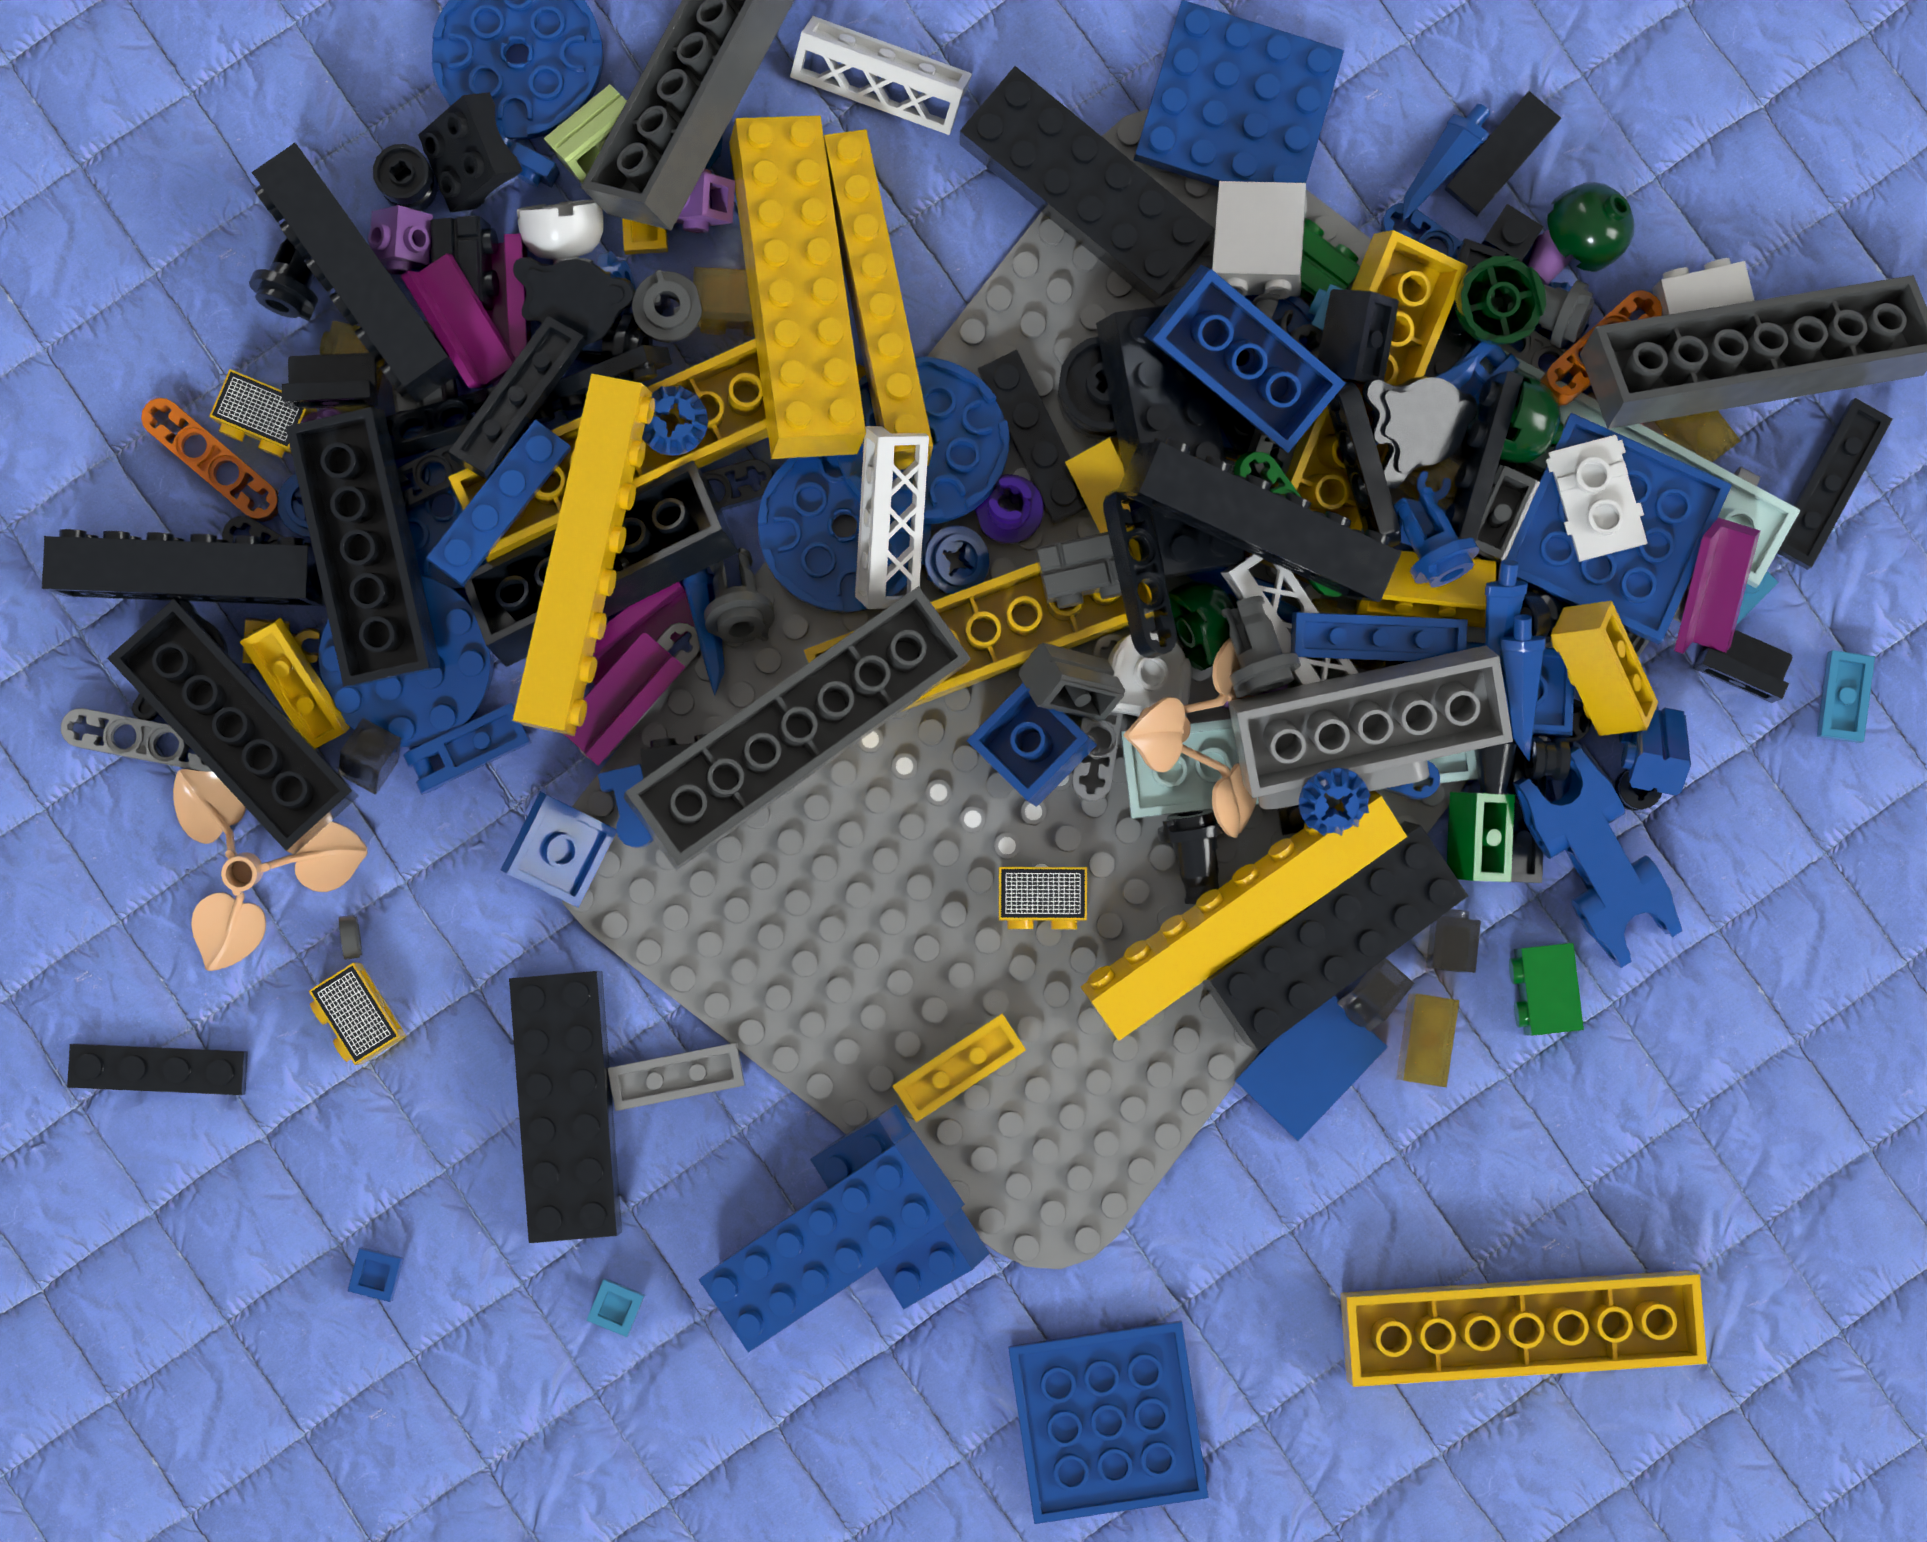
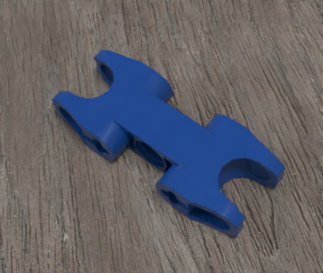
(1613, 884)

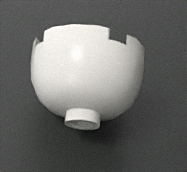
(561, 229)

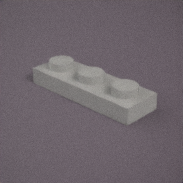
(676, 1076)

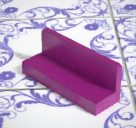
(512, 294)
(460, 322)
(1718, 586)
(648, 616)
(624, 696)

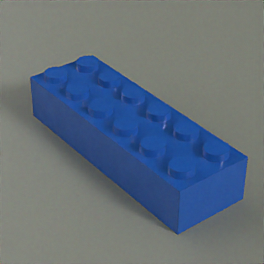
(832, 1241)

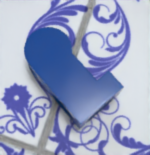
(628, 827)

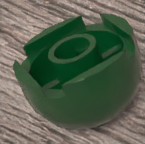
(1591, 225)
(1500, 300)
(1533, 423)
(1200, 621)

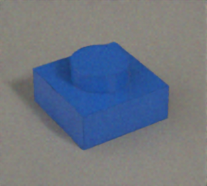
(375, 1274)

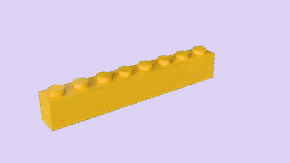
(875, 291)
(584, 555)
(1236, 917)

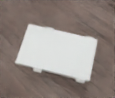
(1597, 497)

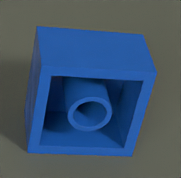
(1031, 745)

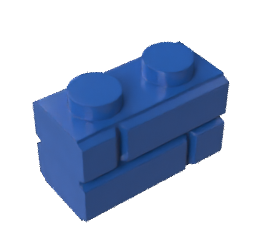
(1659, 754)

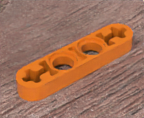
(1570, 360)
(211, 459)

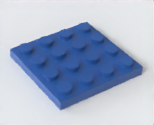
(1237, 100)
(1639, 581)
(1108, 1422)

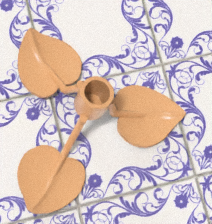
(1164, 728)
(222, 924)

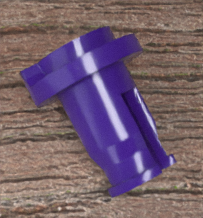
(1006, 525)

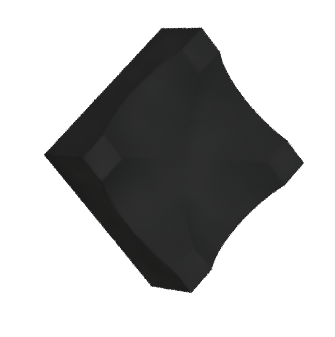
(468, 152)

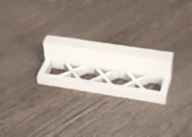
(880, 60)
(876, 511)
(1245, 586)

